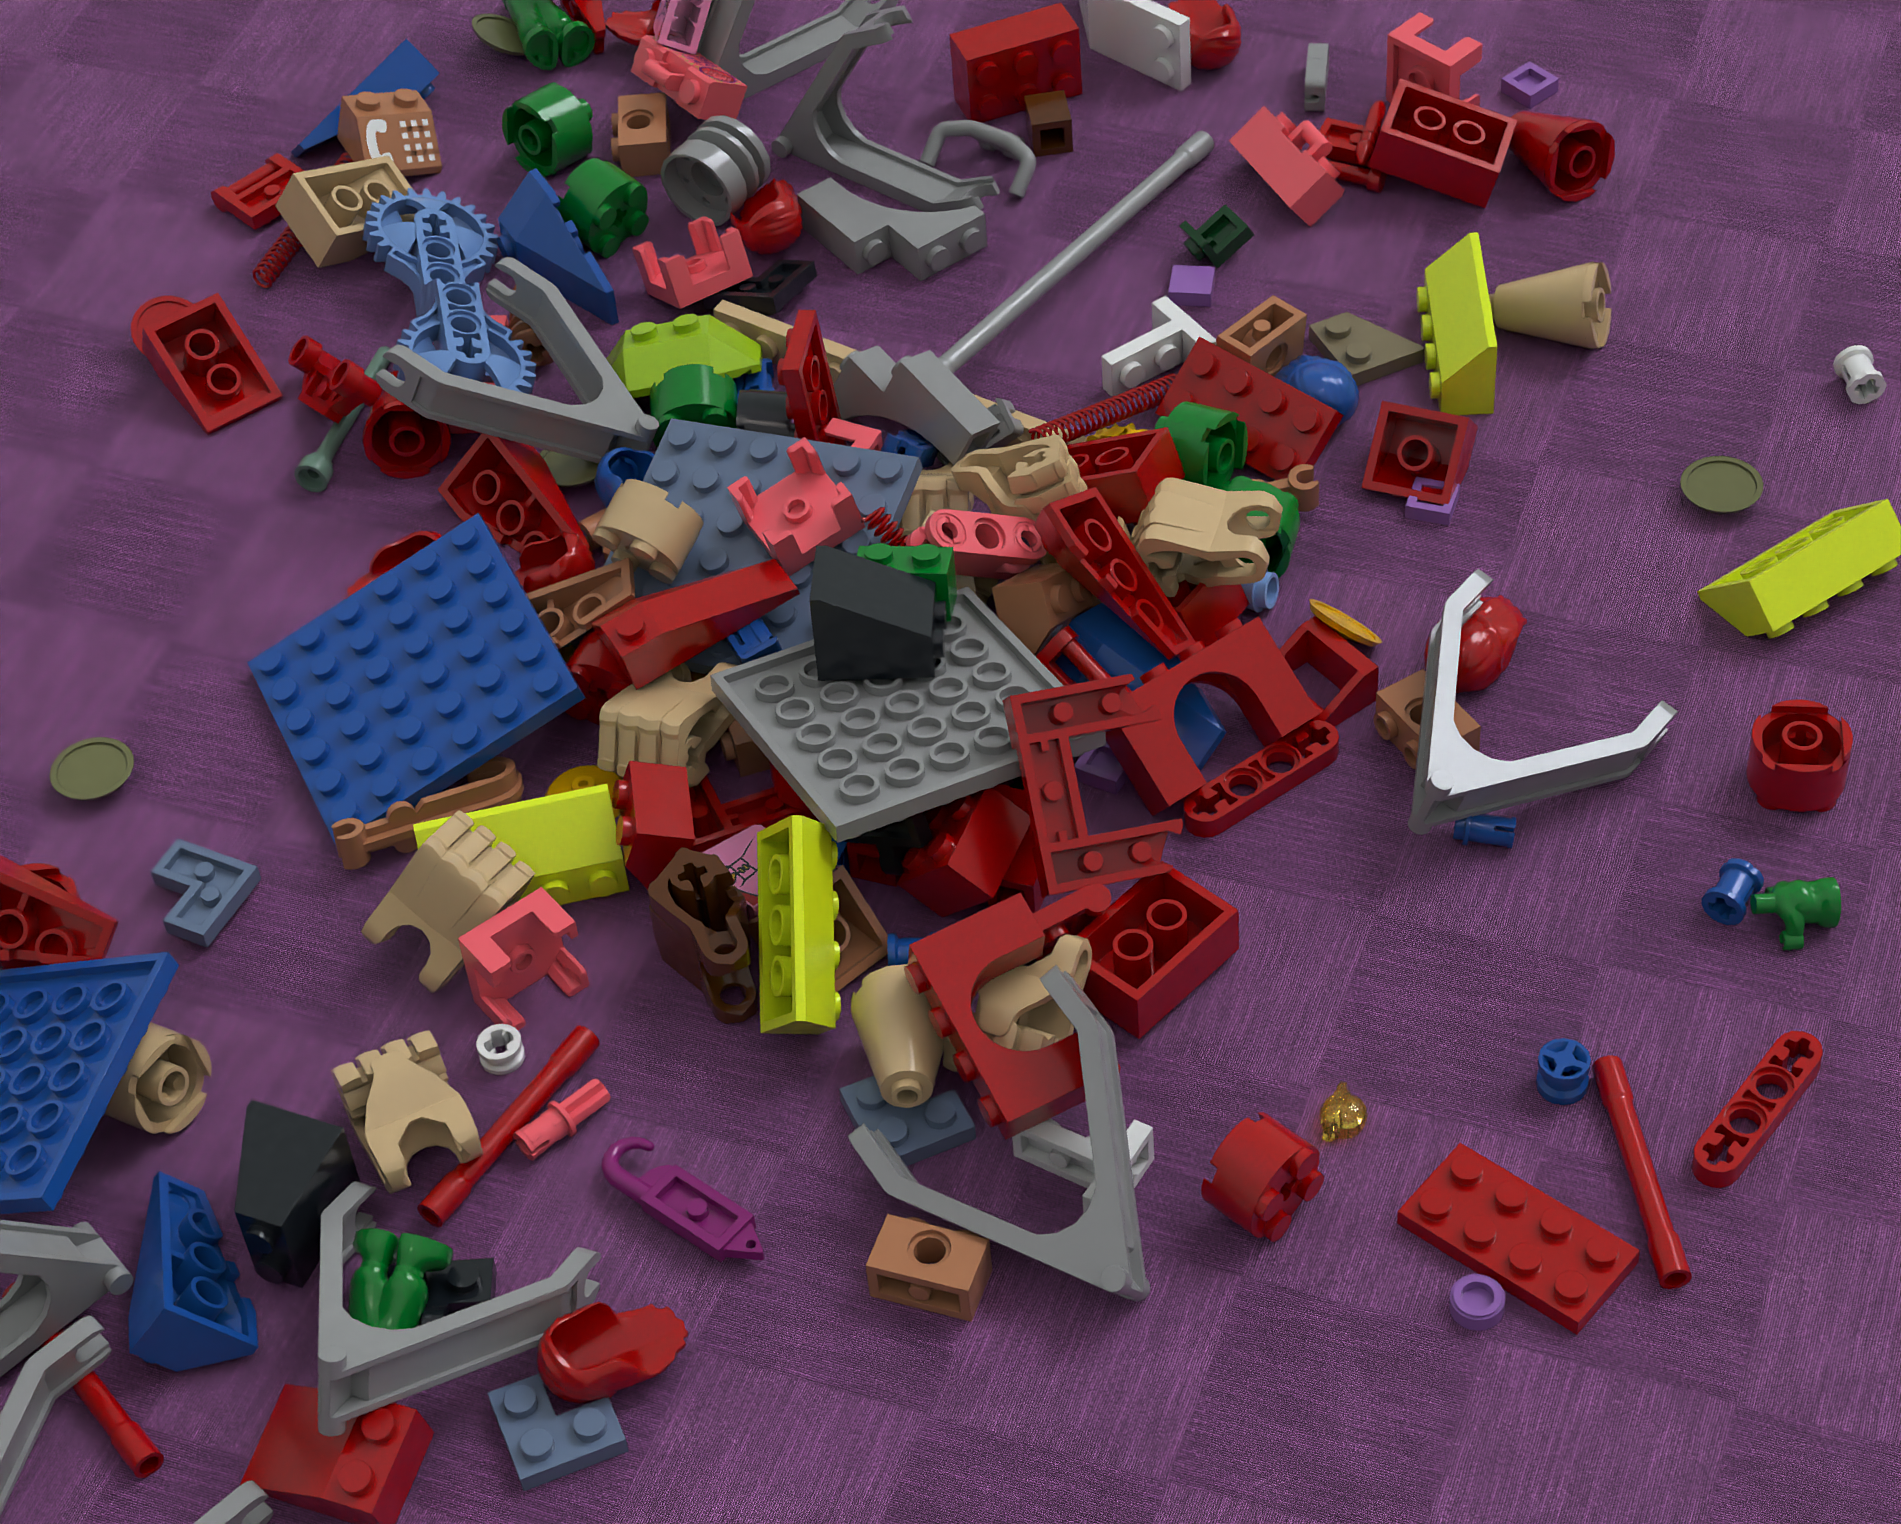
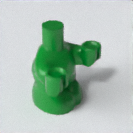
(1799, 904)

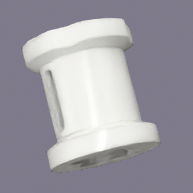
(1857, 370)

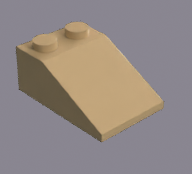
(331, 204)

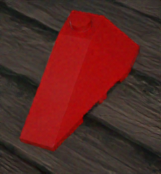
(510, 492)
(1101, 557)
(676, 624)
(48, 922)

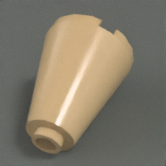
(1557, 305)
(897, 1036)

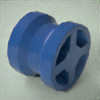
(1558, 1058)

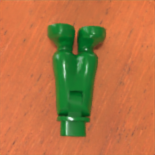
(549, 33)
(402, 1297)

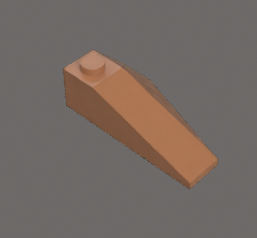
(576, 602)

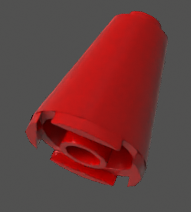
(1563, 152)
(402, 439)

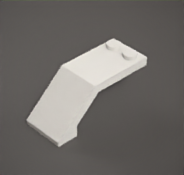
(1141, 37)

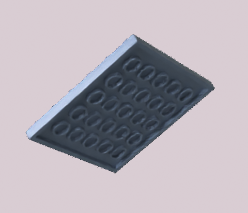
(699, 464)

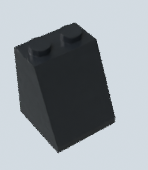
(873, 619)
(285, 1182)

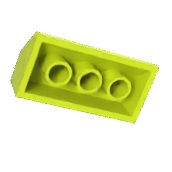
(1459, 330)
(1807, 570)
(561, 838)
(797, 927)

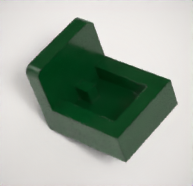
(1217, 237)

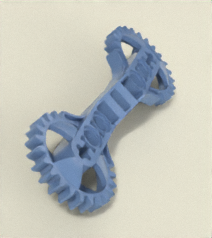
(445, 288)

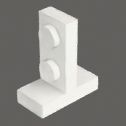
(1154, 352)
(1071, 1154)

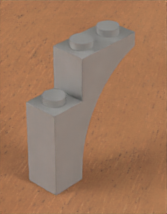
(871, 233)
(918, 395)

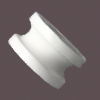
(497, 1036)

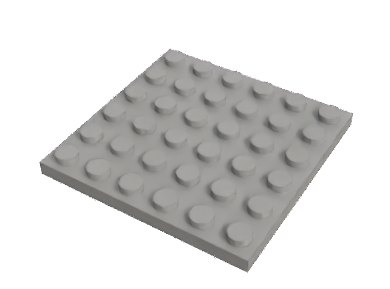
(897, 745)

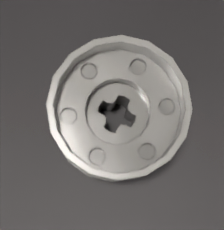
(716, 169)

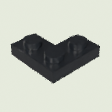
(770, 290)

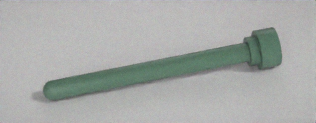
(316, 468)

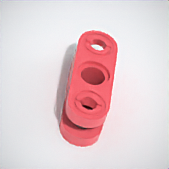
(982, 542)

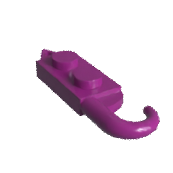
(685, 1204)

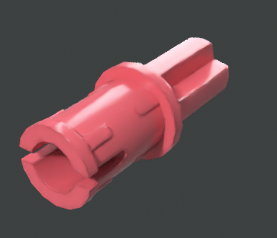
(560, 1119)

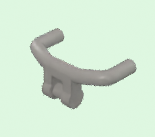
(989, 139)

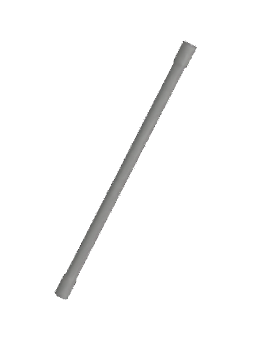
(1185, 158)

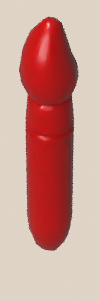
(1370, 132)

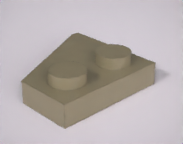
(1364, 347)

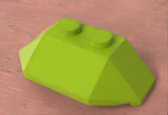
(653, 349)

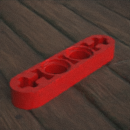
(1255, 772)
(1752, 1105)

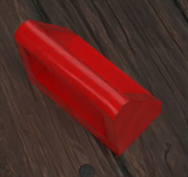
(1339, 663)

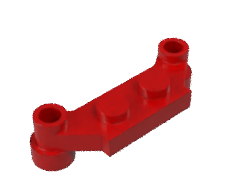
(331, 384)

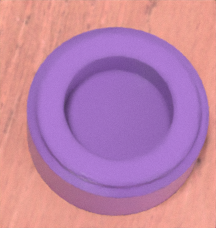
(1477, 1302)

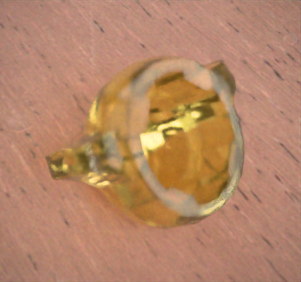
(1342, 1114)

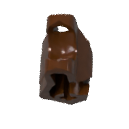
(704, 930)

